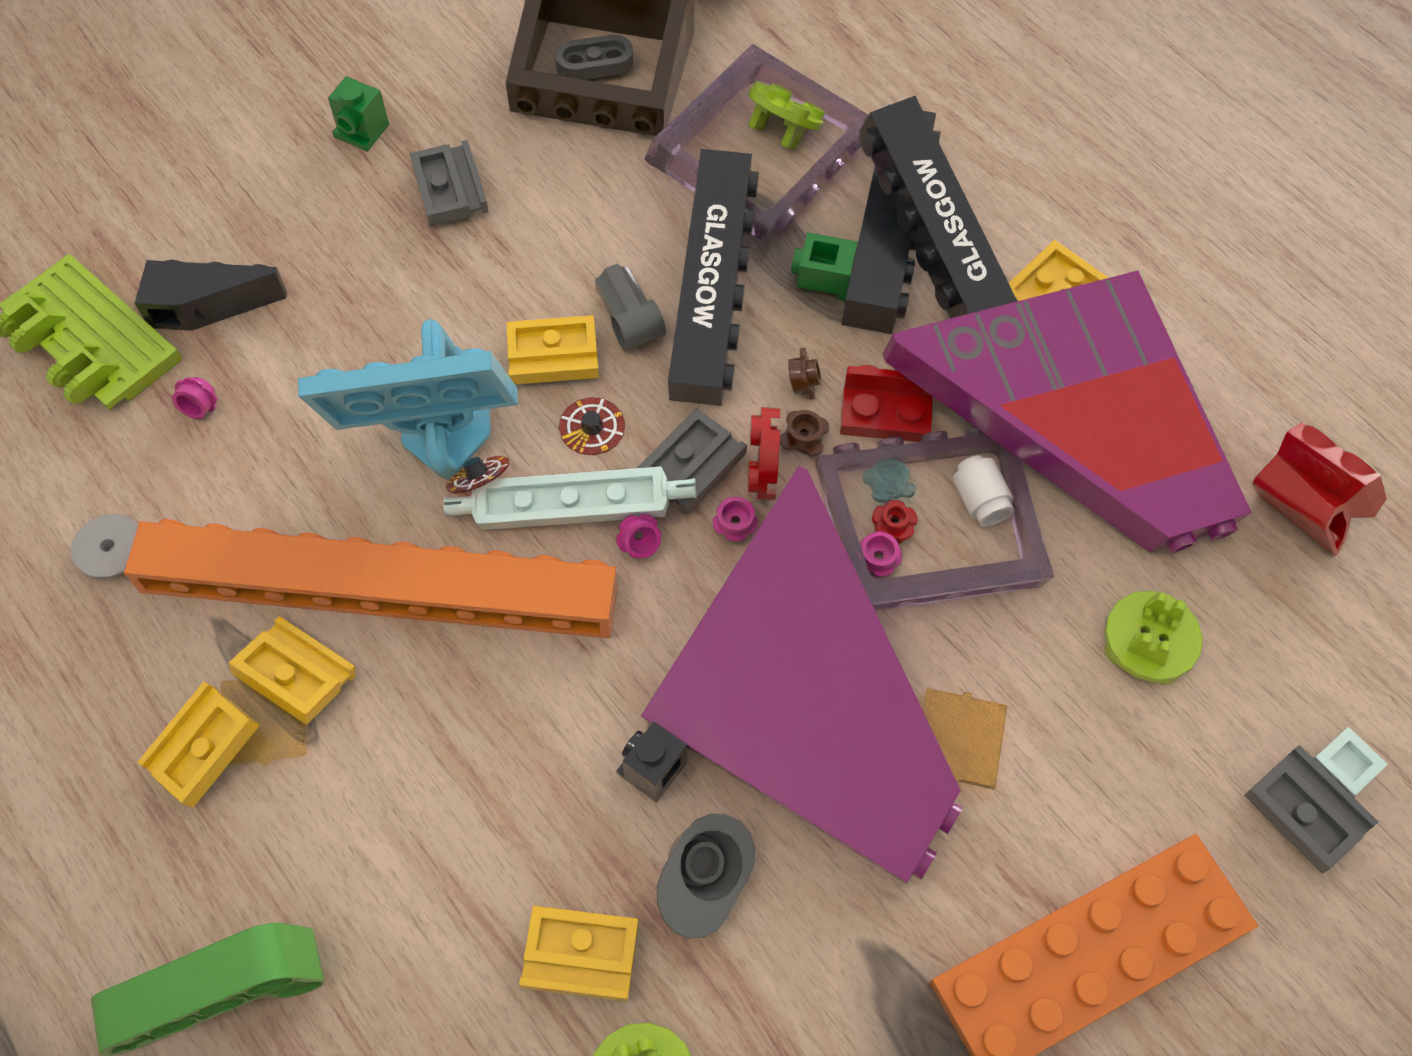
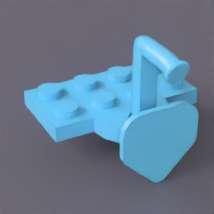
(434, 400)

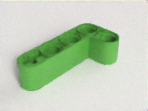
(249, 965)

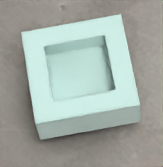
(1350, 761)

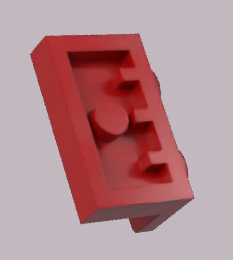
(884, 405)

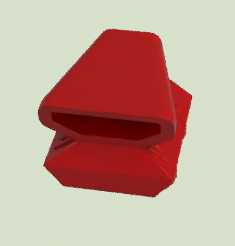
(1319, 486)

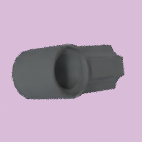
(632, 316)

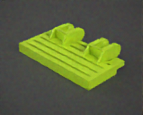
(89, 332)

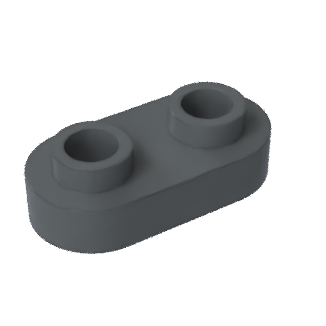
(594, 57)

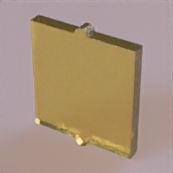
(278, 734)
(968, 734)

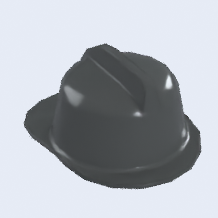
(705, 875)

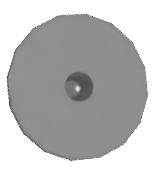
(104, 545)

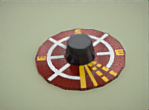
(592, 426)
(477, 474)

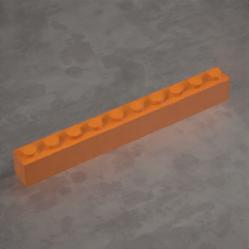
(374, 578)

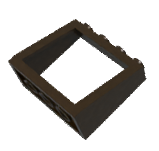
(598, 102)

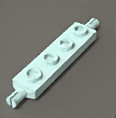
(570, 498)

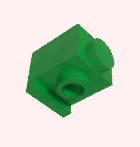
(358, 113)
(825, 264)

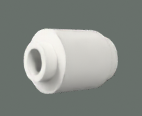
(983, 490)

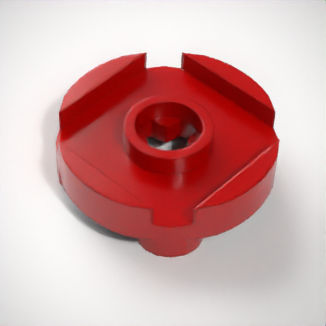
(765, 469)

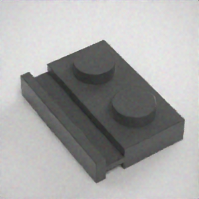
(448, 183)
(698, 451)
(1311, 809)

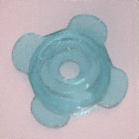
(889, 481)

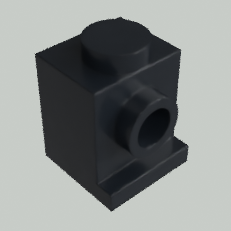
(653, 760)

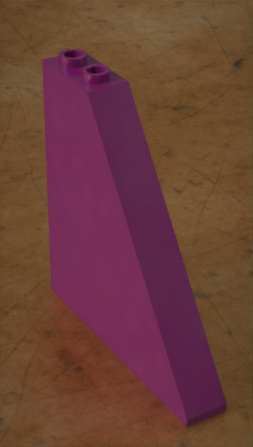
(807, 695)

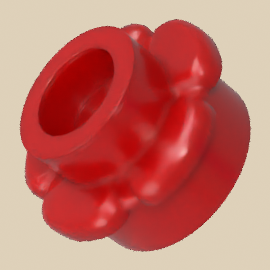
(895, 508)

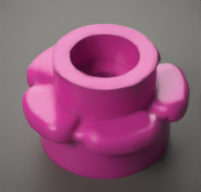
(194, 397)
(735, 508)
(886, 545)
(641, 547)

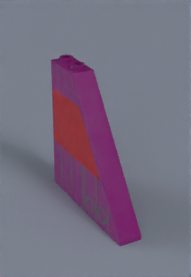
(1089, 401)

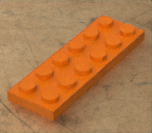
(1093, 954)

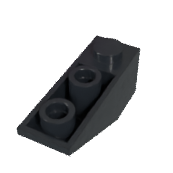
(200, 294)

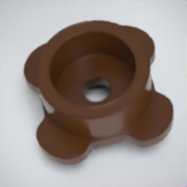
(804, 374)
(804, 422)

